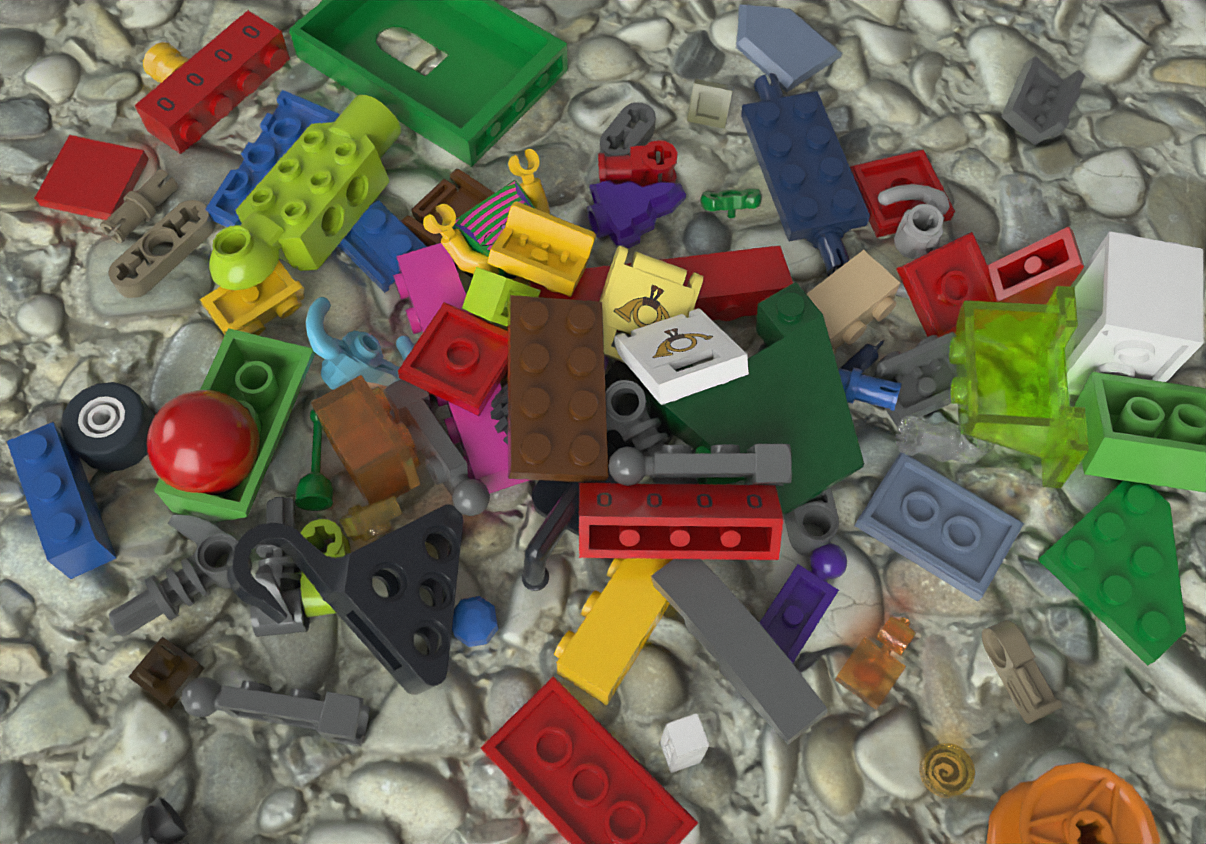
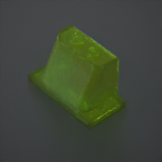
(1016, 382)

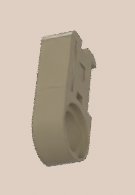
(1018, 671)

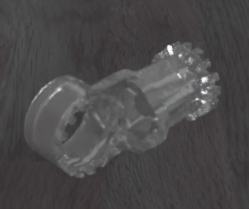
(939, 441)

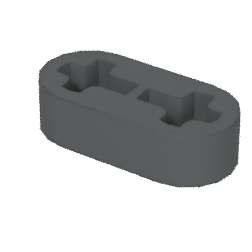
(621, 131)

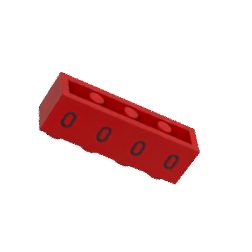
(213, 82)
(679, 521)

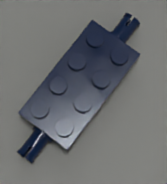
(804, 169)

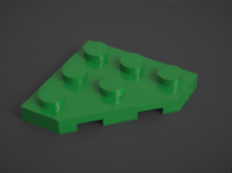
(1126, 568)

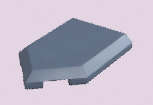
(782, 44)

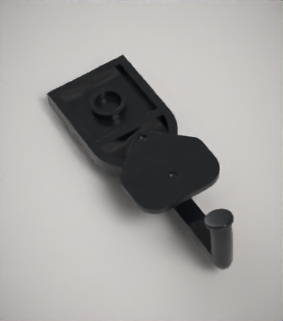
(560, 499)

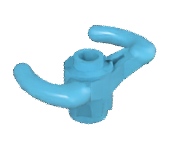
(353, 355)

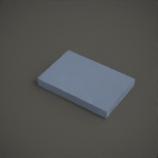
(939, 526)

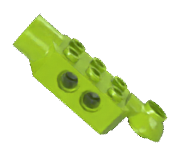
(308, 197)

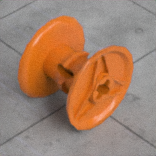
(1072, 807)

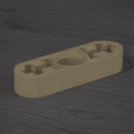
(161, 265)

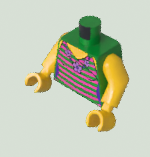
(475, 232)

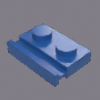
(376, 243)

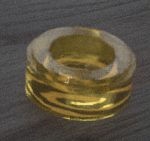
(947, 770)

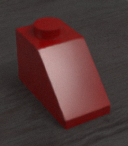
(1037, 269)

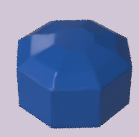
(474, 621)

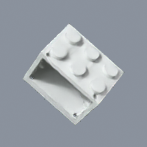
(1136, 310)

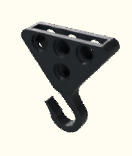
(345, 583)

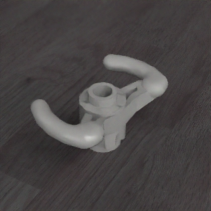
(920, 227)

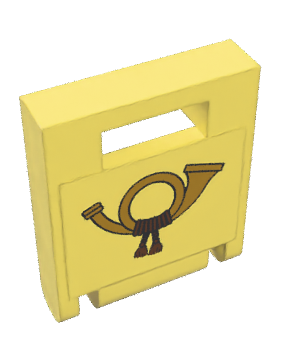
(643, 295)

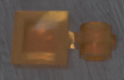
(872, 669)

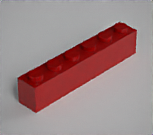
(730, 285)

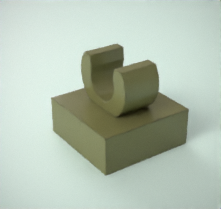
(710, 103)

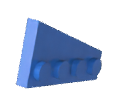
(277, 136)

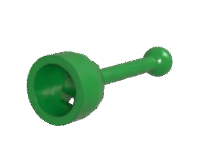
(314, 490)

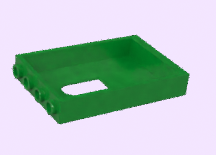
(471, 98)

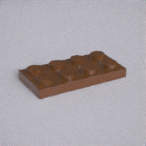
(556, 390)

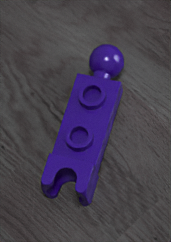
(804, 600)

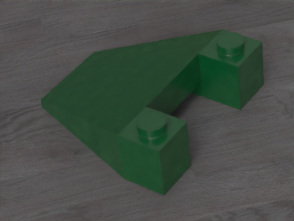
(785, 399)

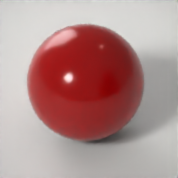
(203, 442)

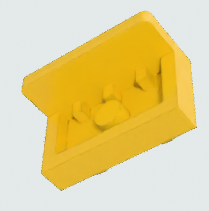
(542, 249)
(253, 307)

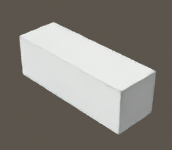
(684, 743)

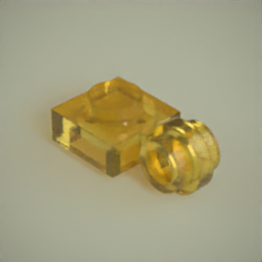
(370, 519)

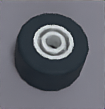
(107, 426)

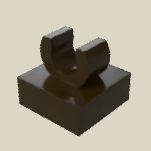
(166, 672)

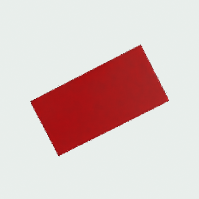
(583, 775)

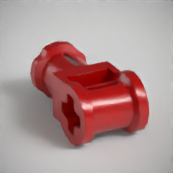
(640, 164)

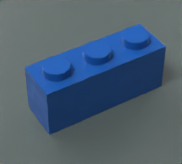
(61, 501)

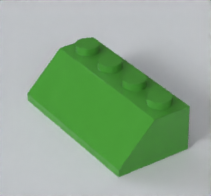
(267, 381)

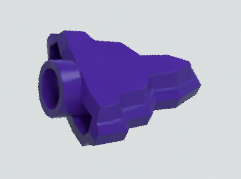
(630, 209)

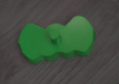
(731, 200)

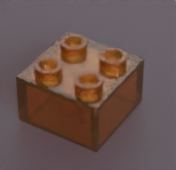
(368, 440)

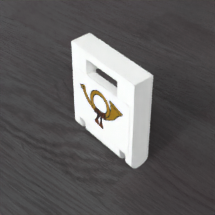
(676, 342)

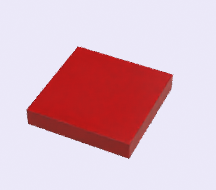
(891, 172)
(91, 177)
(944, 280)
(458, 359)

